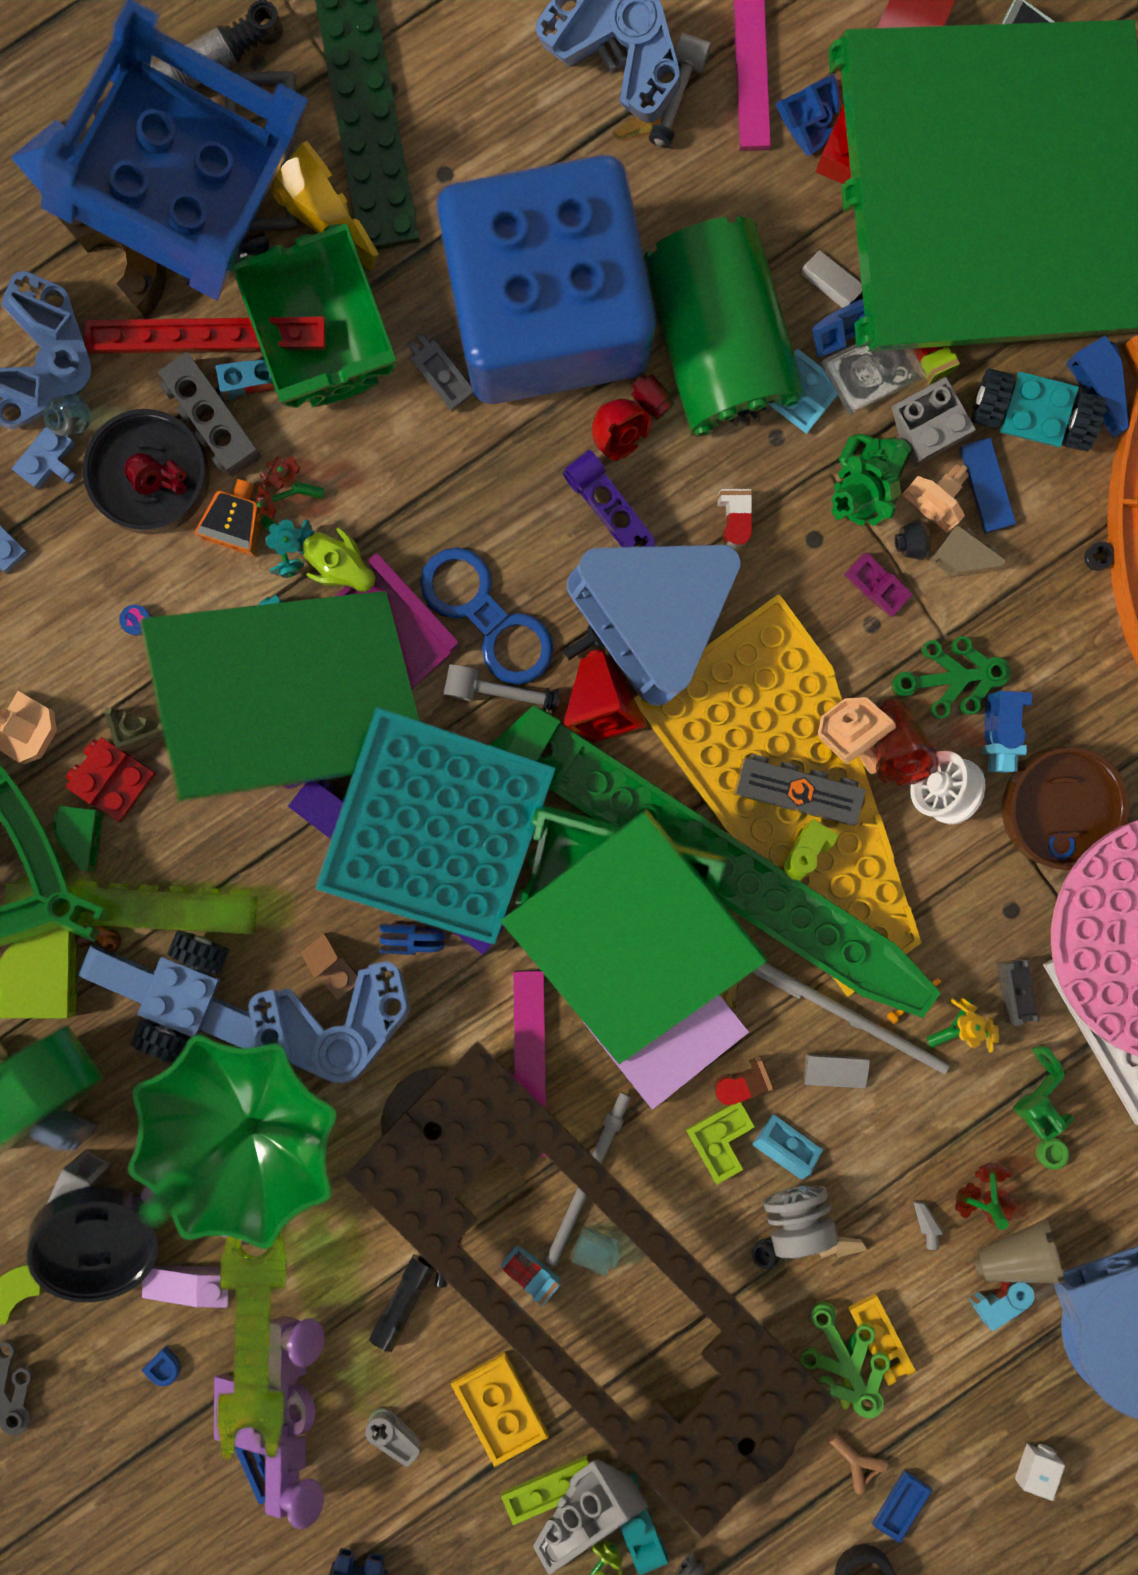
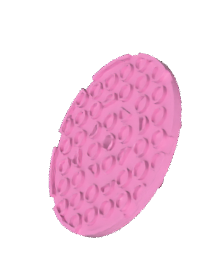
(1098, 937)

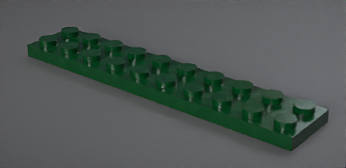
(367, 121)

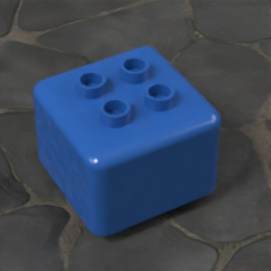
(548, 278)

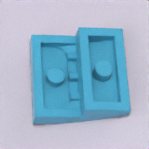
(819, 395)

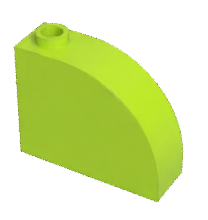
(40, 976)

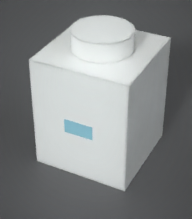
(1040, 1471)

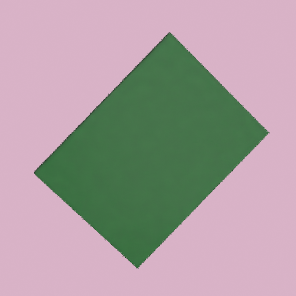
(273, 690)

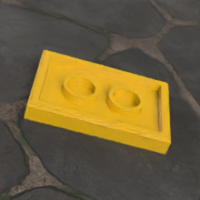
(499, 1409)

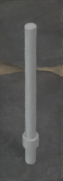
(613, 1124)

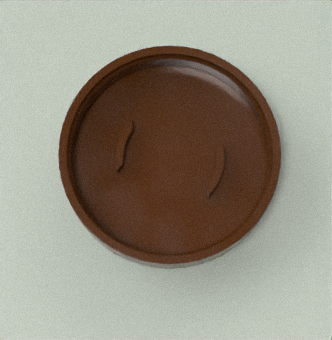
(1063, 793)

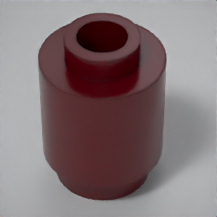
(651, 395)

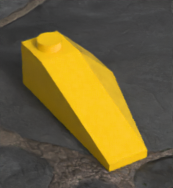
(310, 197)

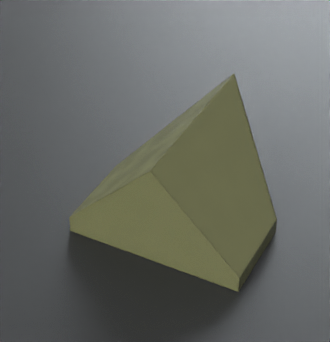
(131, 731)

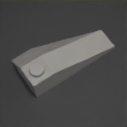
(591, 1509)

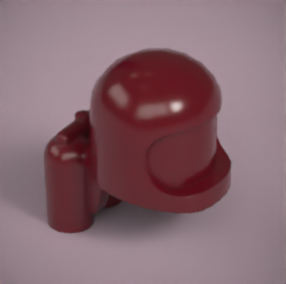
(149, 475)

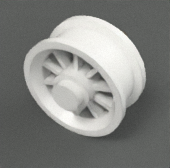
(951, 790)

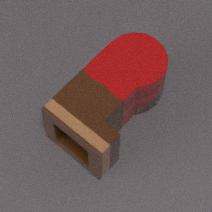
(744, 1085)

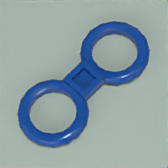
(486, 615)

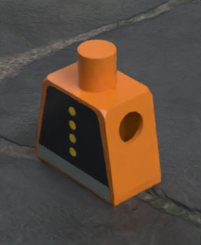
(232, 520)

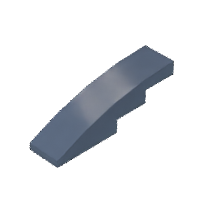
(63, 1130)

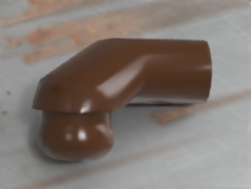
(107, 938)

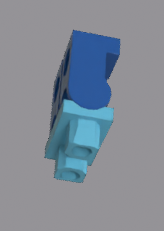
(1004, 729)

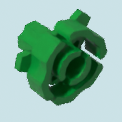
(864, 494)

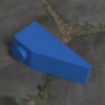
(1101, 374)

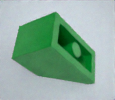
(79, 834)

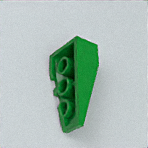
(528, 734)

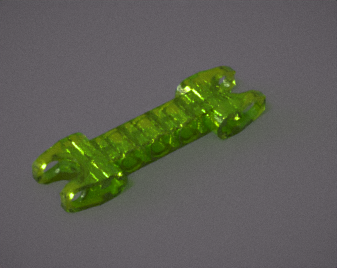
(252, 1402)

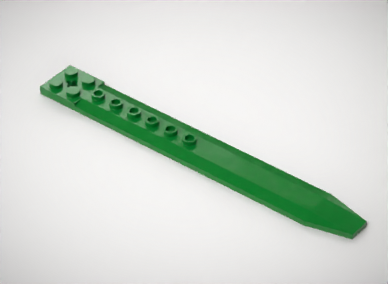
(750, 882)

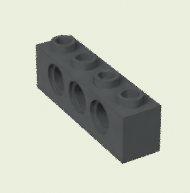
(185, 373)

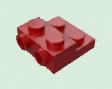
(109, 779)

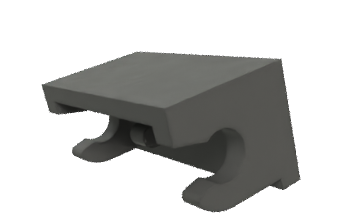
(1017, 991)

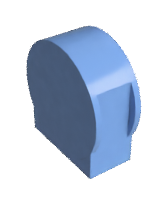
(1102, 1326)

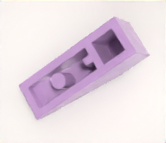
(187, 1286)

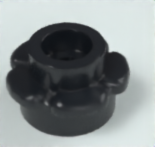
(761, 1256)

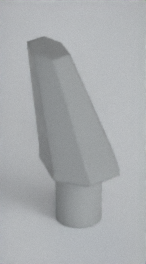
(928, 1225)

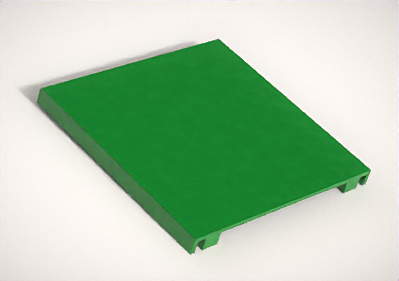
(992, 180)

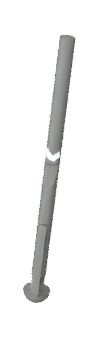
(856, 1020)

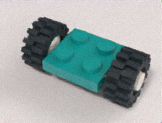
(1038, 409)

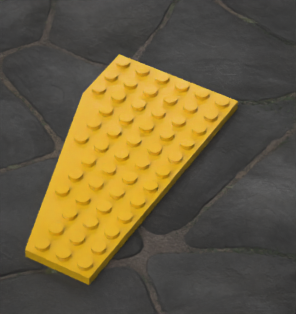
(765, 696)

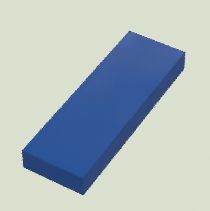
(987, 485)

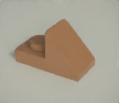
(330, 966)

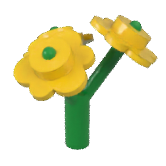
(971, 1028)

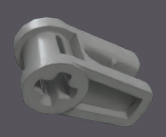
(395, 1439)

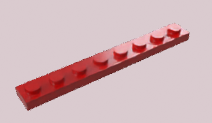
(199, 335)

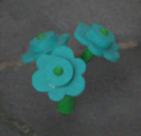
(283, 539)

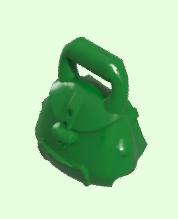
(890, 450)

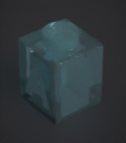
(596, 1251)

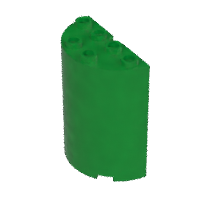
(317, 280)

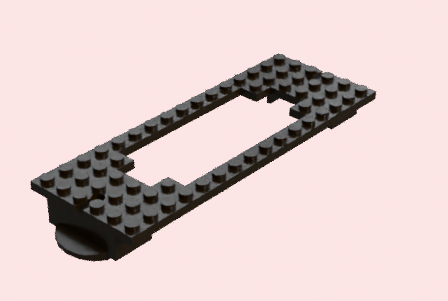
(413, 1176)

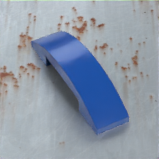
(836, 328)

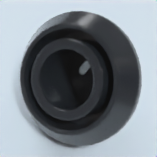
(914, 540)

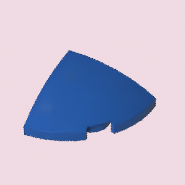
(810, 113)

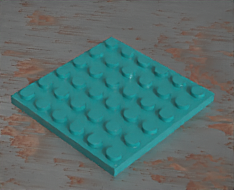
(434, 826)

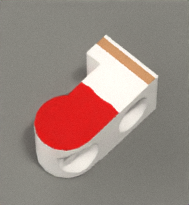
(738, 516)

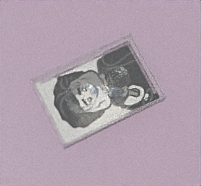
(870, 376)

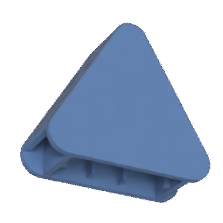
(654, 609)

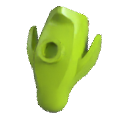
(337, 561)

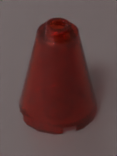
(904, 752)

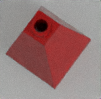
(601, 701)

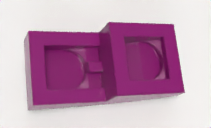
(877, 584)

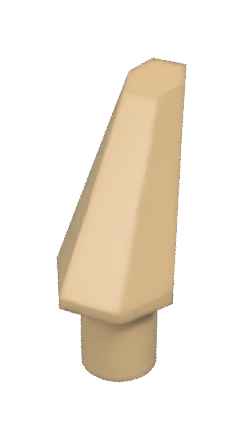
(845, 1247)

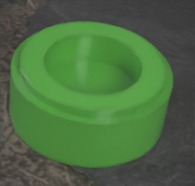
(1052, 1153)

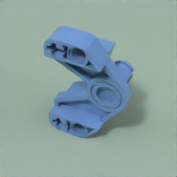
(634, 24)
(60, 364)
(341, 1051)

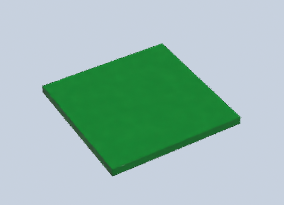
(633, 938)

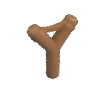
(858, 1462)

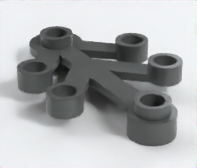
(16, 1406)

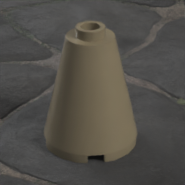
(1022, 1257)

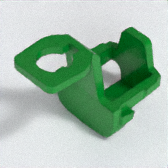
(1036, 1106)

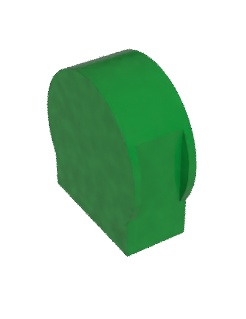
(42, 1081)

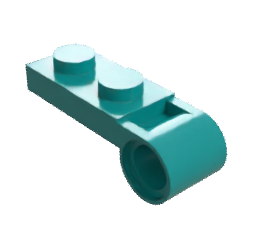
(643, 1541)

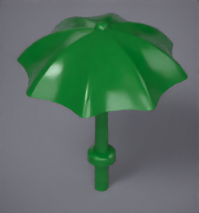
(230, 1143)

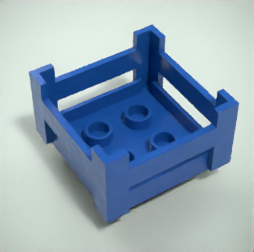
(165, 161)

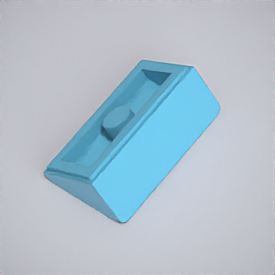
(788, 1147)

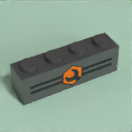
(799, 791)

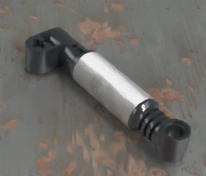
(227, 44)

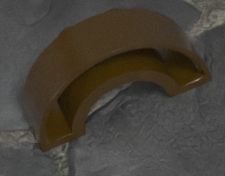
(143, 277)

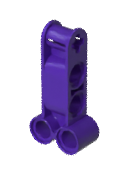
(585, 477)

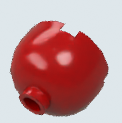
(619, 426)

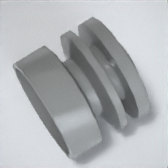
(801, 1221)

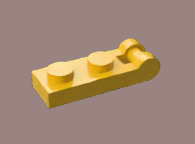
(871, 1311)

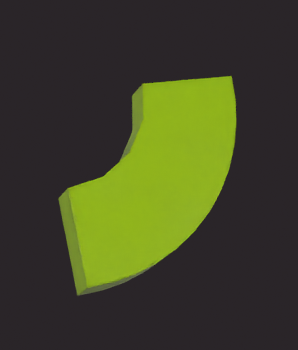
(15, 1287)

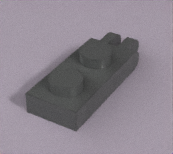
(440, 372)

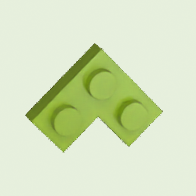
(712, 1139)

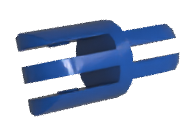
(410, 939)

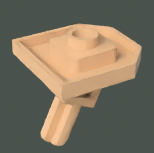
(938, 500)
(26, 729)
(854, 729)

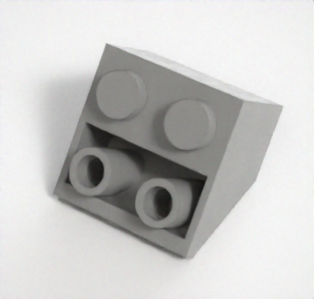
(932, 421)

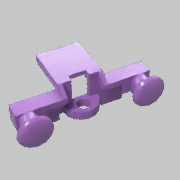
(292, 1348)

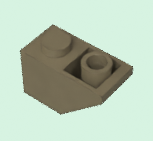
(965, 555)

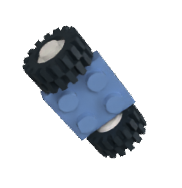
(178, 996)

